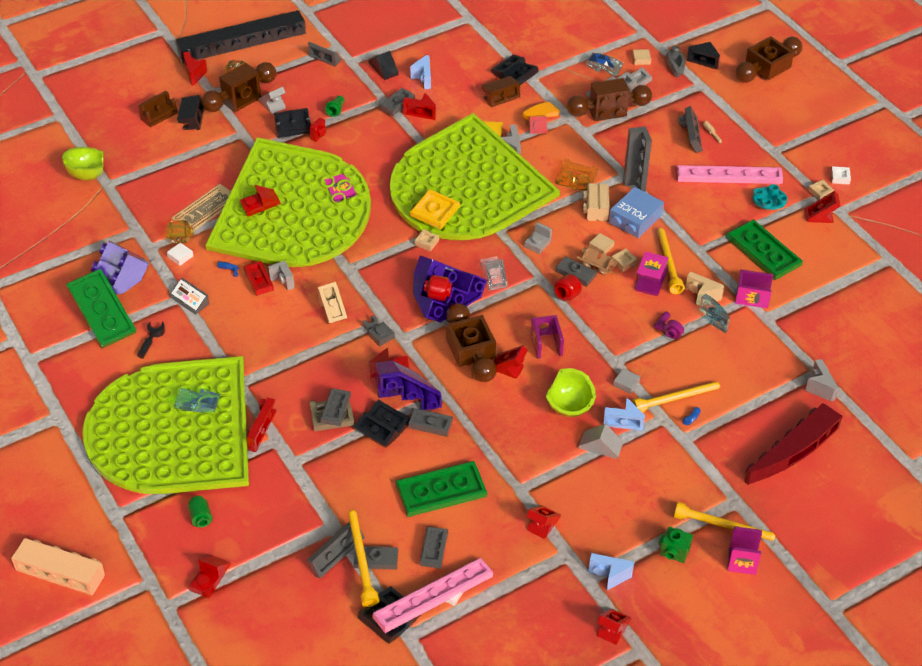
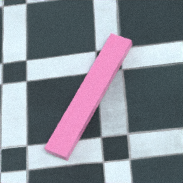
(729, 174)
(432, 595)

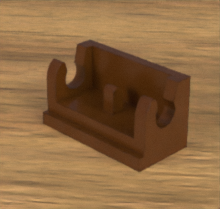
(501, 91)
(157, 109)

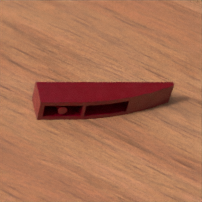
(796, 444)

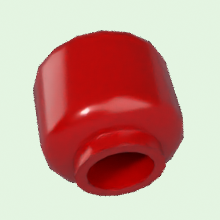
(567, 287)
(438, 288)

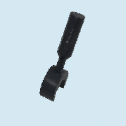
(148, 341)

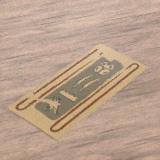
(205, 207)

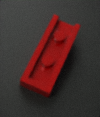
(261, 423)

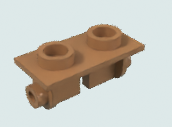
(604, 264)

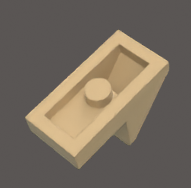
(702, 286)
(331, 303)

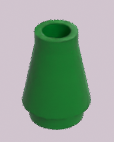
(335, 106)

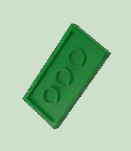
(764, 249)
(101, 308)
(441, 488)

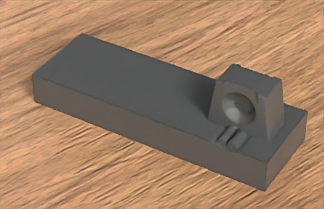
(690, 120)
(332, 551)

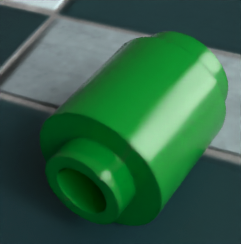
(199, 511)

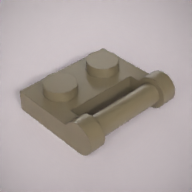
(316, 411)

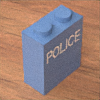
(636, 212)

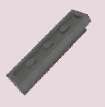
(637, 157)

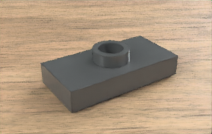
(582, 272)
(335, 407)
(434, 547)
(379, 557)

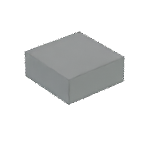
(626, 381)

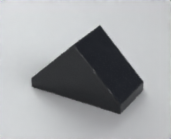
(704, 55)
(384, 65)

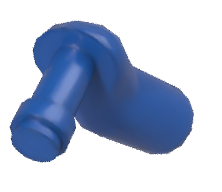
(226, 265)
(692, 417)

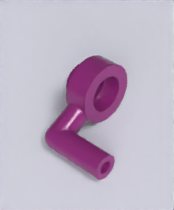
(672, 329)

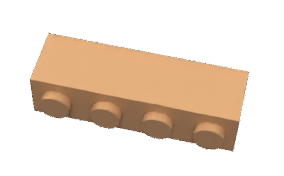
(58, 566)

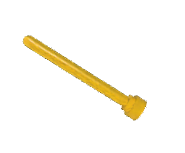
(676, 284)
(643, 404)
(683, 511)
(369, 596)

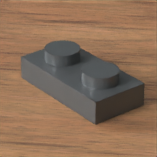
(395, 102)
(430, 422)

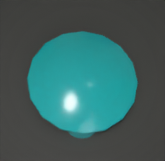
(769, 197)

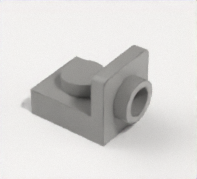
(539, 239)
(282, 272)

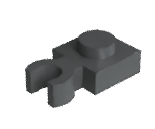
(380, 332)

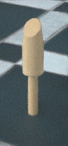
(711, 130)

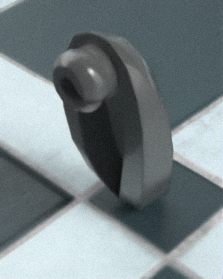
(676, 61)

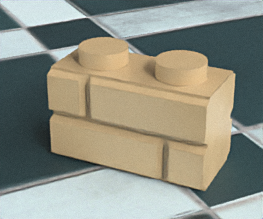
(597, 202)

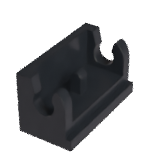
(191, 112)
(292, 122)

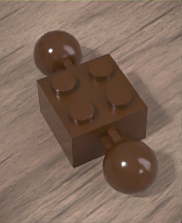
(768, 58)
(239, 87)
(609, 100)
(471, 342)

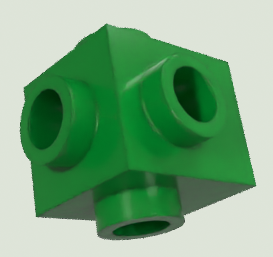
(675, 544)

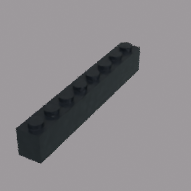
(242, 35)

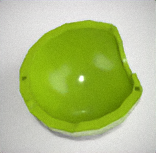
(83, 163)
(571, 393)

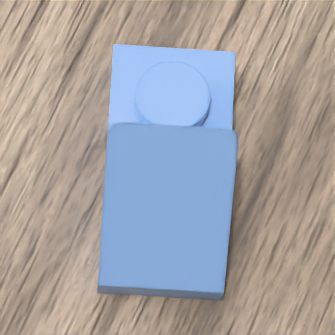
(421, 71)
(629, 418)
(617, 569)

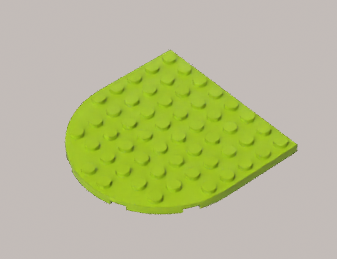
(474, 169)
(308, 221)
(158, 449)

